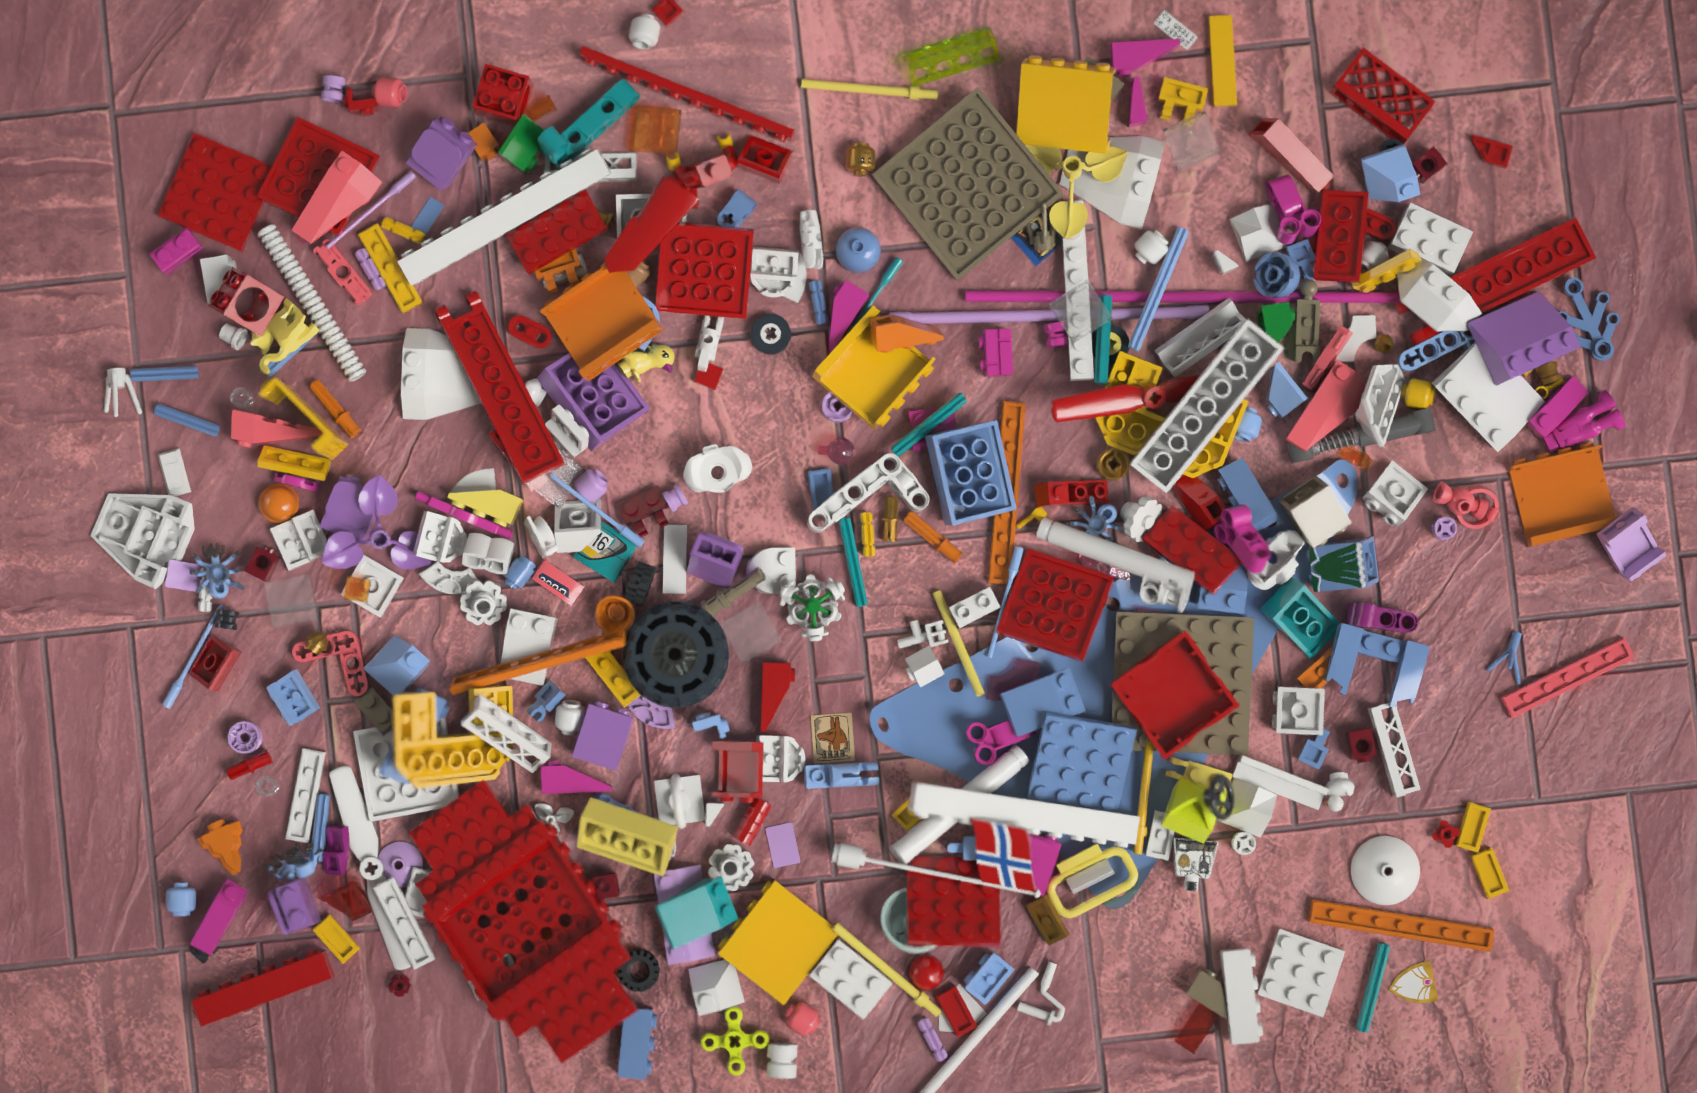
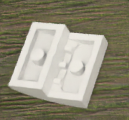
(299, 540)

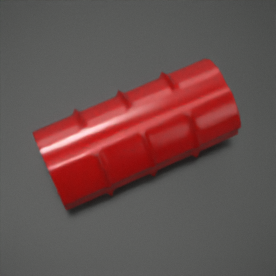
(752, 821)

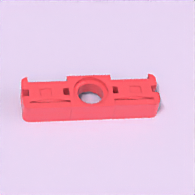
(352, 283)
(1327, 358)

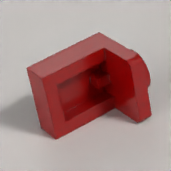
(363, 107)

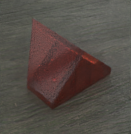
(349, 900)

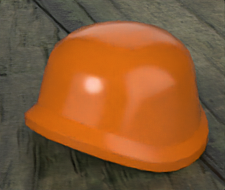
(278, 503)
(614, 614)

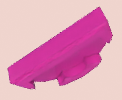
(296, 481)

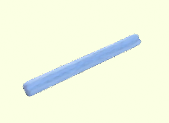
(1158, 289)

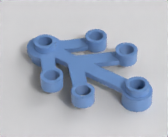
(1591, 323)

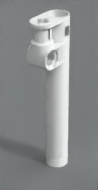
(1169, 582)
(931, 828)

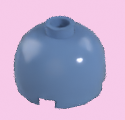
(858, 250)
(1276, 275)

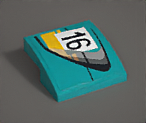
(607, 553)

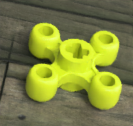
(724, 1040)

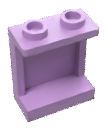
(1630, 544)

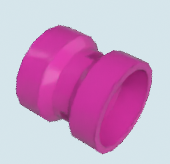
(1056, 335)

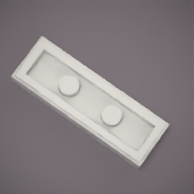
(675, 559)

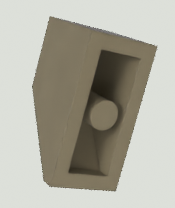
(1208, 991)

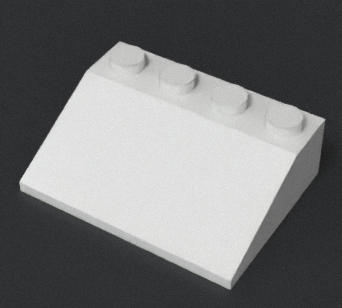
(1491, 409)

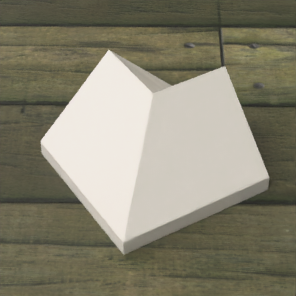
(1257, 232)
(1251, 808)

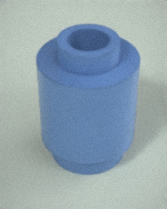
(519, 572)

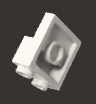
(1394, 494)
(1299, 710)

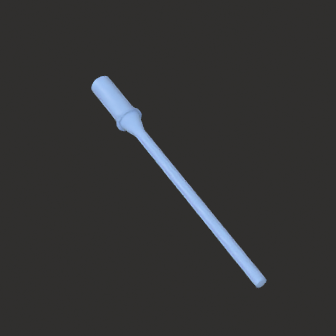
(624, 530)
(1013, 570)
(177, 685)

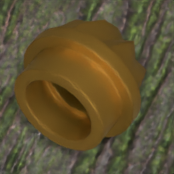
(317, 642)

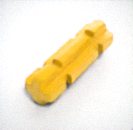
(403, 230)
(867, 534)

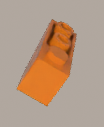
(897, 332)

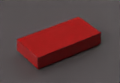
(956, 1011)

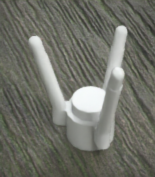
(116, 380)

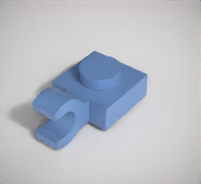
(1304, 256)
(547, 699)
(1314, 751)

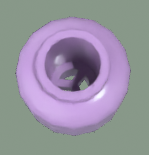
(591, 485)

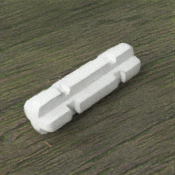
(205, 604)

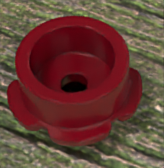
(393, 985)

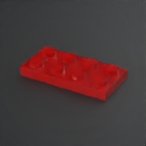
(557, 232)
(1341, 236)
(1192, 548)

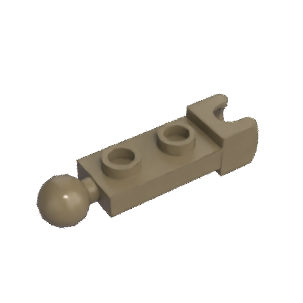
(1307, 322)

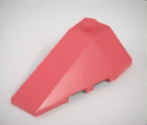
(339, 194)
(1330, 405)
(259, 430)

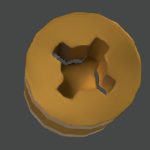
(1548, 373)

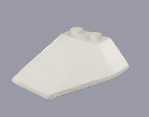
(1130, 193)
(432, 377)
(144, 533)

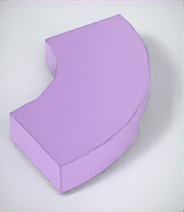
(652, 713)

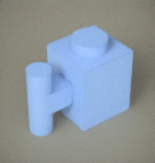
(968, 847)

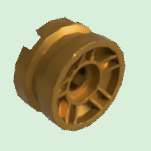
(1122, 464)

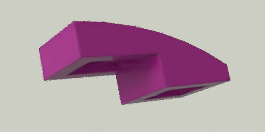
(336, 857)

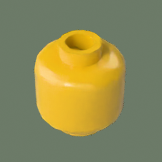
(1418, 393)

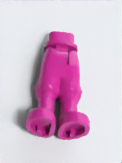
(1580, 424)

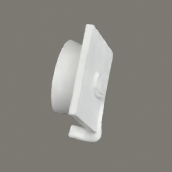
(541, 536)

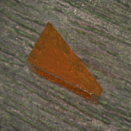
(541, 109)
(1356, 457)

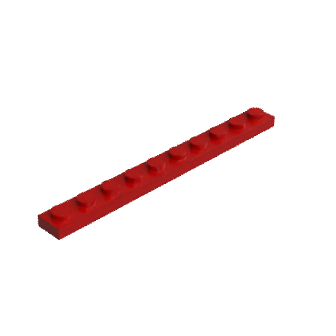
(695, 98)

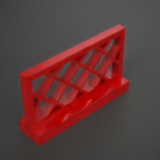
(1374, 113)

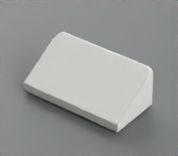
(1090, 876)

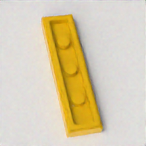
(1222, 61)
(388, 267)

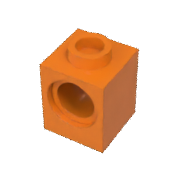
(487, 145)

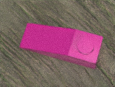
(1135, 55)
(846, 306)
(1556, 407)
(564, 779)
(219, 917)

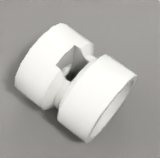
(782, 1060)

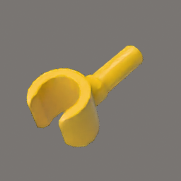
(1549, 388)
(1039, 513)

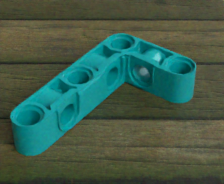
(588, 125)

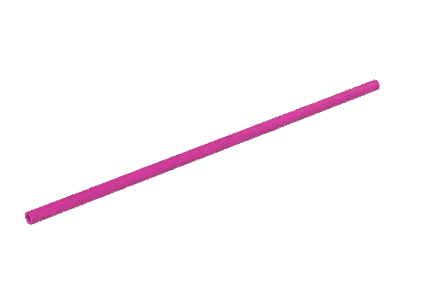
(1187, 296)

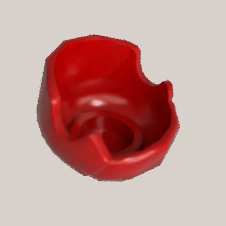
(926, 972)

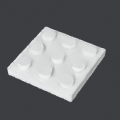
(1300, 972)

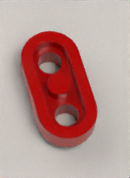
(1374, 221)
(530, 332)

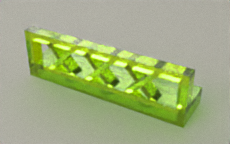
(951, 51)

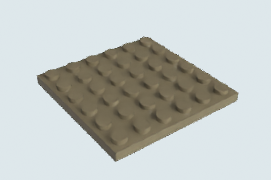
(967, 184)
(1228, 651)

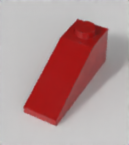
(775, 686)

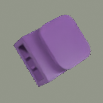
(441, 152)
(343, 510)
(715, 559)
(603, 736)
(294, 906)

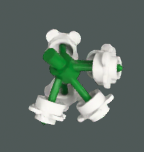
(826, 611)

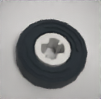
(759, 336)

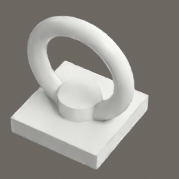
(680, 800)

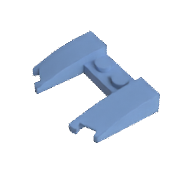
(1352, 640)

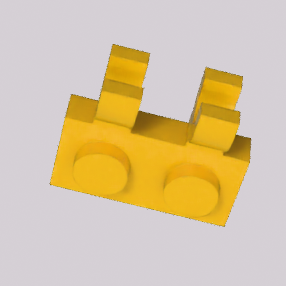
(1183, 95)

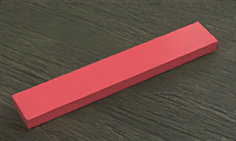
(1567, 677)

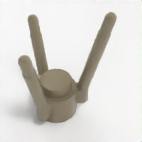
(1043, 239)

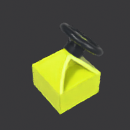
(1195, 807)

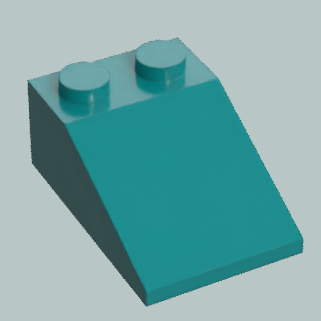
(1300, 617)
(696, 911)

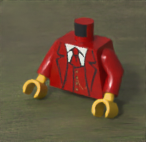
(708, 169)

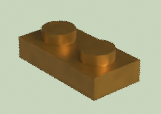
(1047, 920)

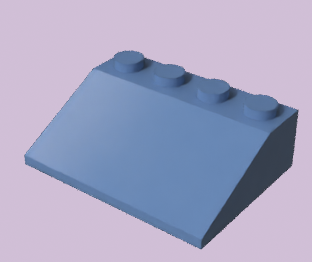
(970, 472)

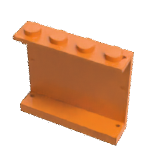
(601, 320)
(1562, 494)

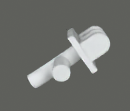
(929, 635)

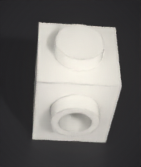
(923, 666)

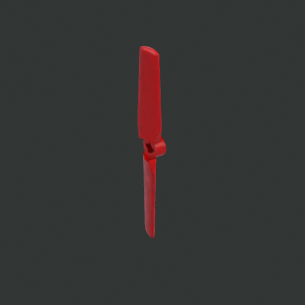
(1119, 399)

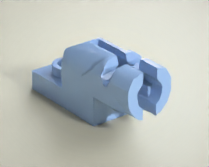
(839, 775)

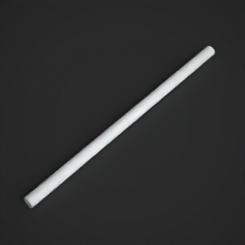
(982, 1029)

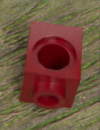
(1434, 158)
(253, 566)
(1353, 737)
(606, 886)

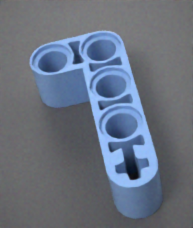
(1438, 347)

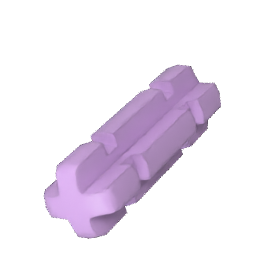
(370, 269)
(932, 1039)

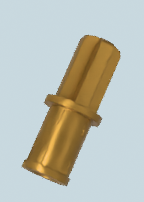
(890, 519)

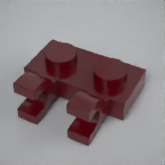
(643, 506)

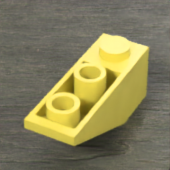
(494, 503)

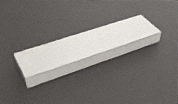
(305, 795)
(404, 922)

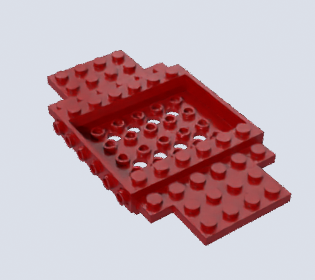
(483, 860)

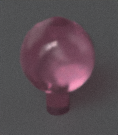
(839, 450)

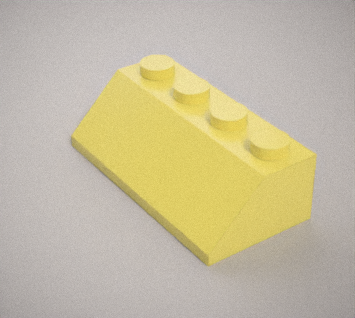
(626, 836)

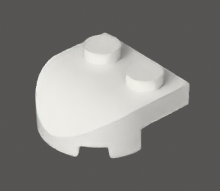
(774, 270)
(567, 434)
(439, 538)
(778, 567)
(781, 758)

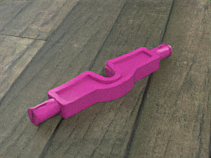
(464, 515)

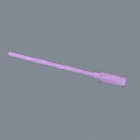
(396, 188)

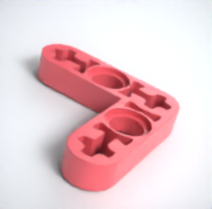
(345, 653)

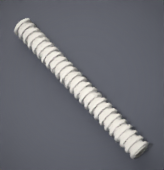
(311, 302)

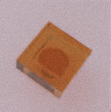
(357, 589)

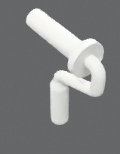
(1039, 1013)

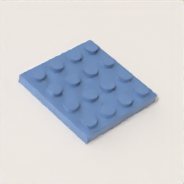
(1081, 762)

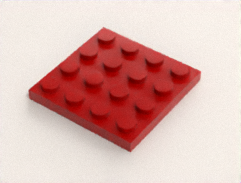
(303, 164)
(216, 192)
(705, 270)
(1055, 605)
(948, 909)

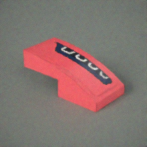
(557, 582)

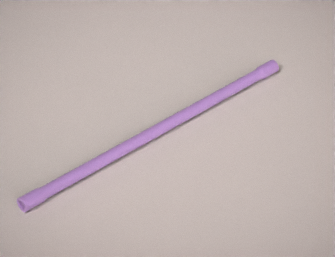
(1188, 312)

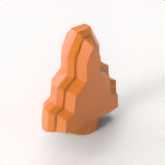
(224, 843)

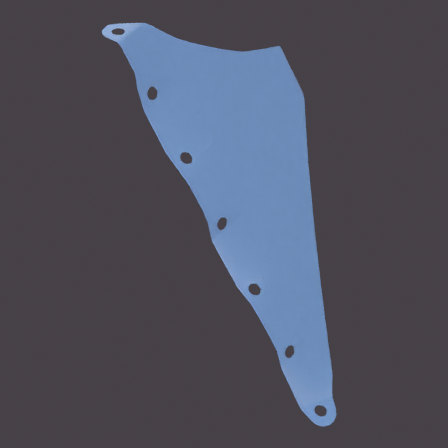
(933, 719)

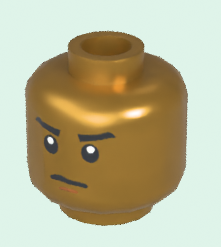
(860, 159)

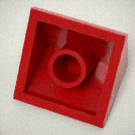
(764, 159)
(214, 663)

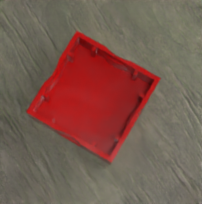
(1173, 694)

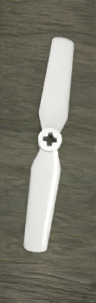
(364, 844)

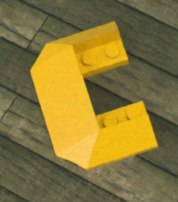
(1132, 430)
(449, 758)

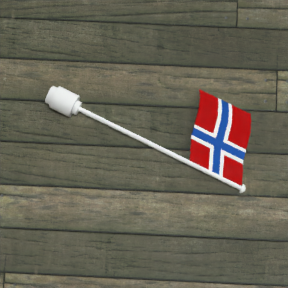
(1001, 857)

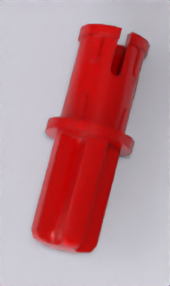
(249, 765)

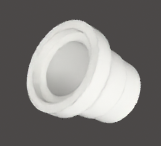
(234, 336)

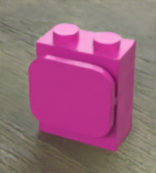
(1043, 859)

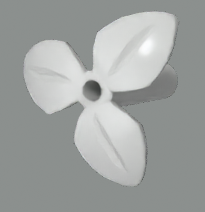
(545, 812)

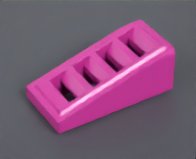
(1137, 111)

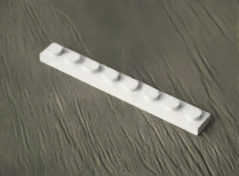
(1074, 274)

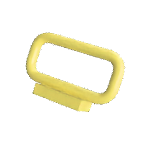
(1081, 861)

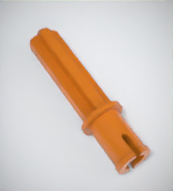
(342, 417)
(933, 537)

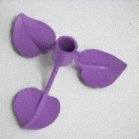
(375, 498)

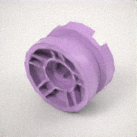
(830, 412)
(236, 741)

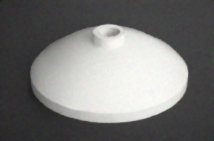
(1369, 866)

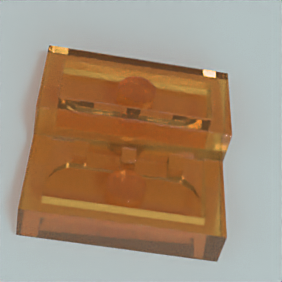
(654, 130)

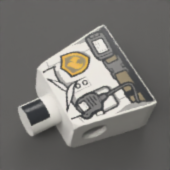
(1193, 860)

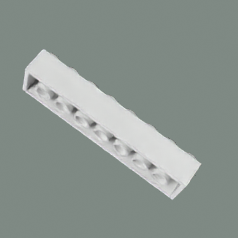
(1206, 405)

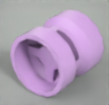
(333, 88)

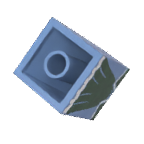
(1343, 564)

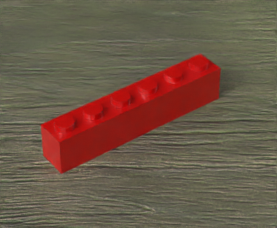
(263, 988)

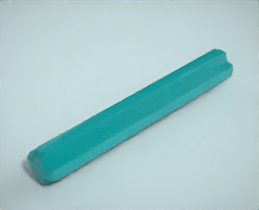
(1103, 345)
(929, 424)
(853, 562)
(1373, 987)

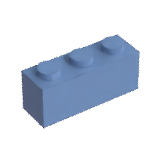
(1245, 490)
(636, 1044)

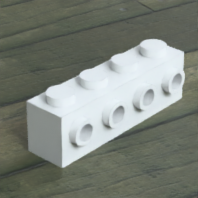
(1240, 996)

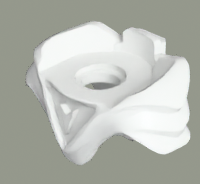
(698, 469)
(1285, 546)

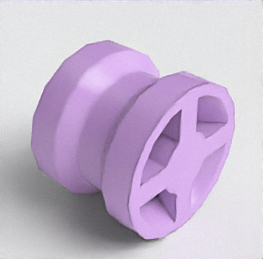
(675, 498)
(1447, 525)

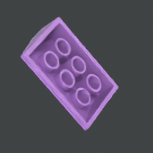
(1522, 337)
(599, 405)

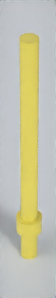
(913, 92)
(920, 997)

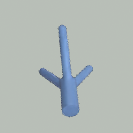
(1511, 651)

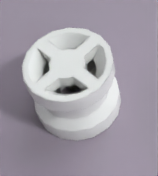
(1246, 845)

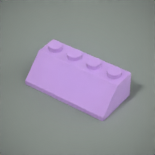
(671, 884)

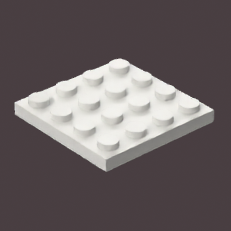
(389, 797)

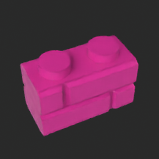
(177, 251)
(997, 353)

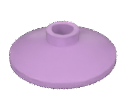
(403, 852)

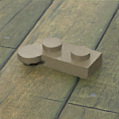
(376, 711)

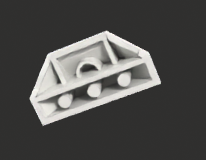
(1436, 298)
(1380, 401)

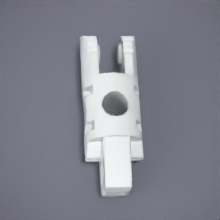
(811, 239)
(704, 350)

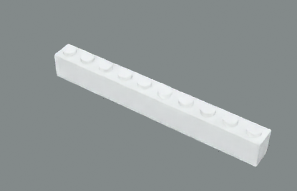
(504, 217)
(1027, 813)

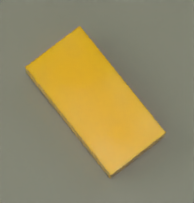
(1473, 827)
(1489, 873)
(336, 938)

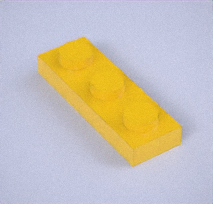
(1386, 271)
(294, 463)
(614, 677)

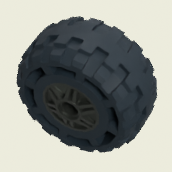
(702, 657)

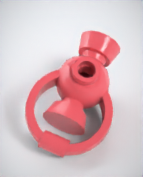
(1462, 501)

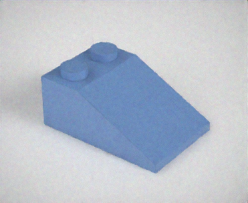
(1229, 597)
(1050, 694)

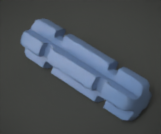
(818, 302)

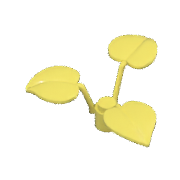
(1072, 217)

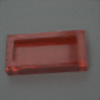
(1196, 1028)

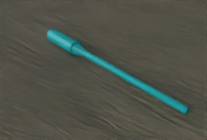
(886, 278)

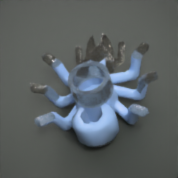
(1098, 521)
(218, 573)
(293, 863)

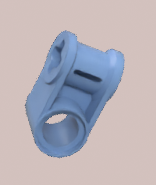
(737, 208)

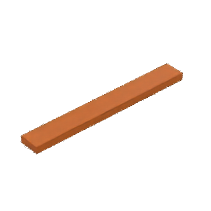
(1005, 523)
(538, 661)
(1401, 925)

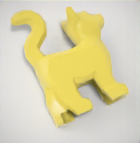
(287, 333)

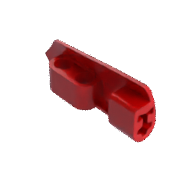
(652, 224)

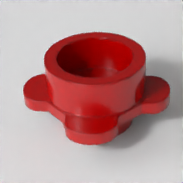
(1446, 840)

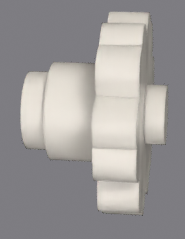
(1140, 517)
(483, 602)
(732, 866)

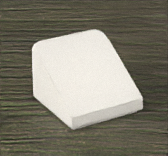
(1223, 263)
(712, 811)

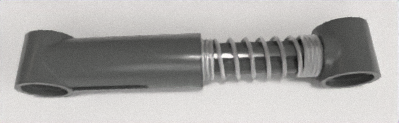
(1402, 426)

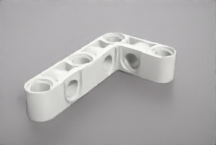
(867, 482)

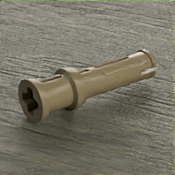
(724, 598)

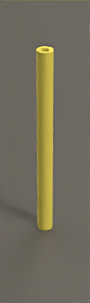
(958, 643)

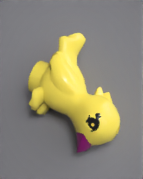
(639, 362)

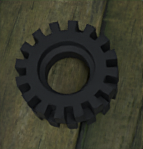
(640, 583)
(652, 975)

